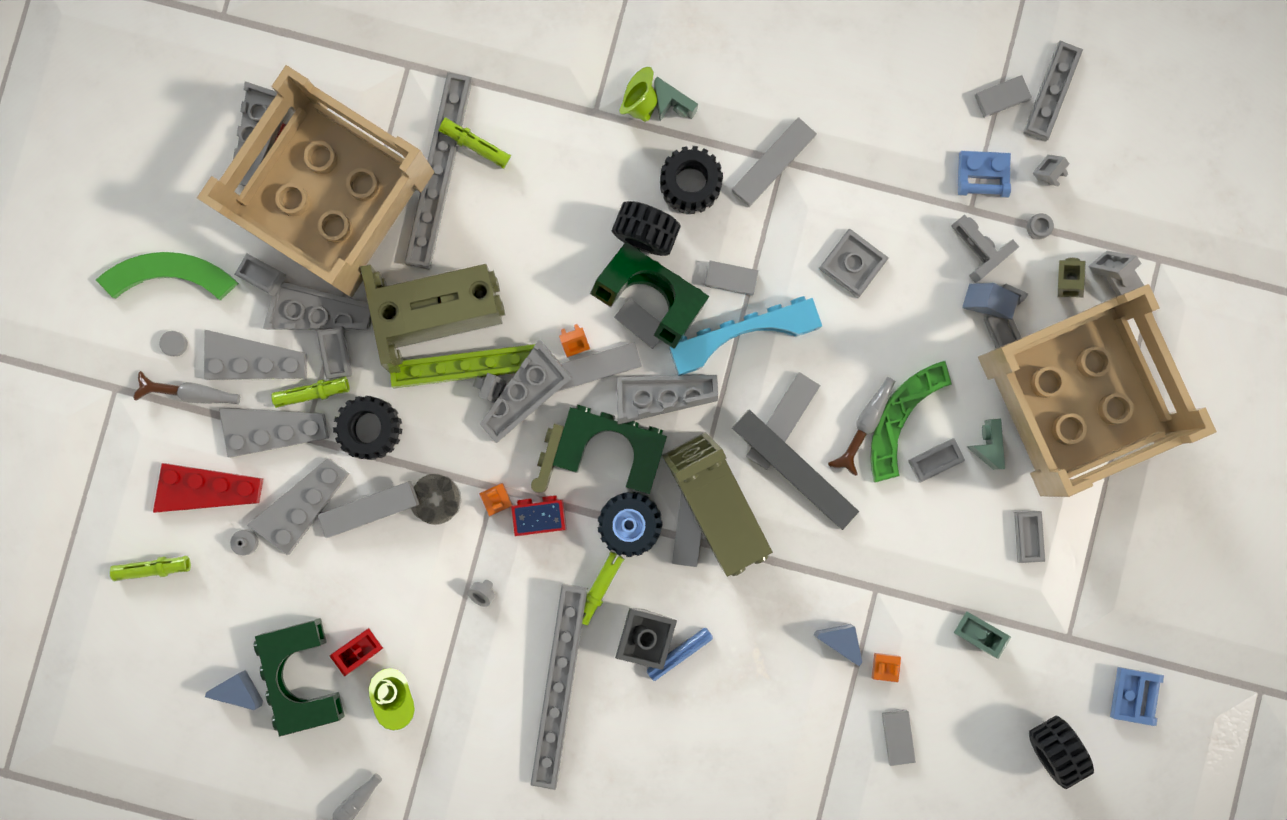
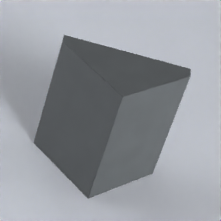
(646, 638)

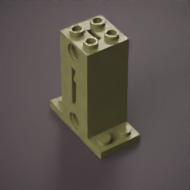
(429, 308)
(718, 504)

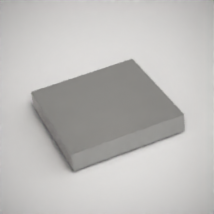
(853, 263)

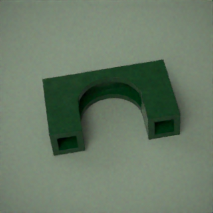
(634, 267)
(583, 426)
(289, 711)

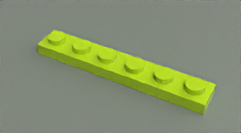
(460, 366)

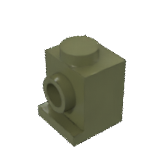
(1074, 268)

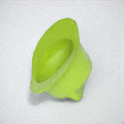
(640, 96)
(391, 699)

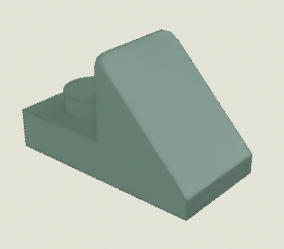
(669, 96)
(993, 451)
(982, 635)

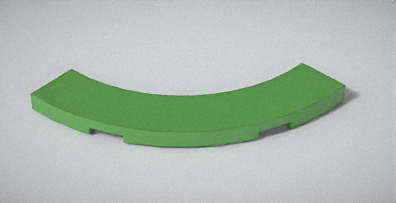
(166, 265)
(895, 414)

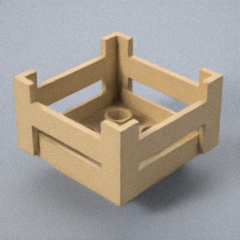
(323, 186)
(1090, 397)

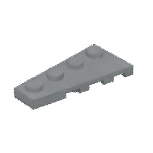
(252, 108)
(311, 309)
(240, 358)
(530, 387)
(658, 395)
(267, 430)
(294, 512)

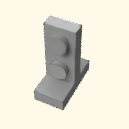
(982, 247)
(1118, 270)

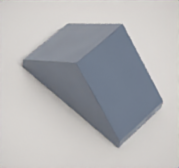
(991, 300)
(843, 640)
(237, 691)

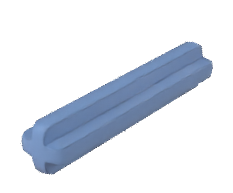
(681, 653)

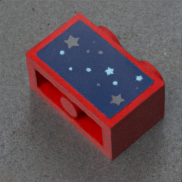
(538, 517)

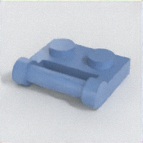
(984, 166)
(1129, 696)

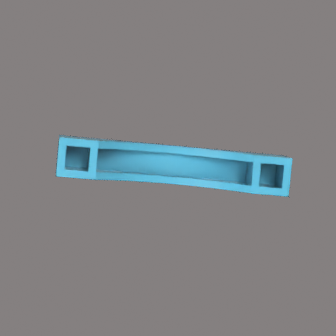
(793, 320)

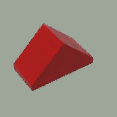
(356, 652)

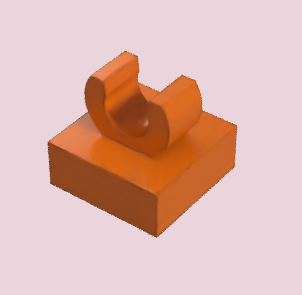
(574, 341)
(496, 499)
(886, 667)

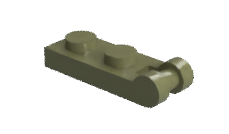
(546, 459)

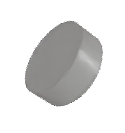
(1040, 226)
(173, 343)

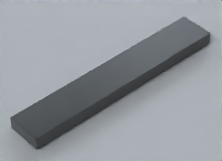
(795, 469)

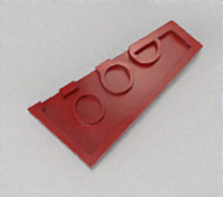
(201, 488)

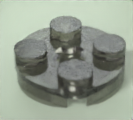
(448, 506)

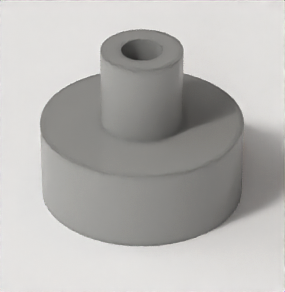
(244, 542)
(481, 593)

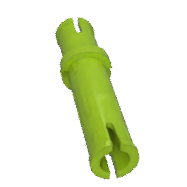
(468, 139)
(321, 389)
(161, 567)
(600, 586)

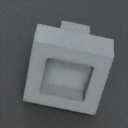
(1051, 169)
(490, 388)

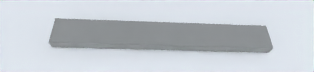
(441, 159)
(559, 686)

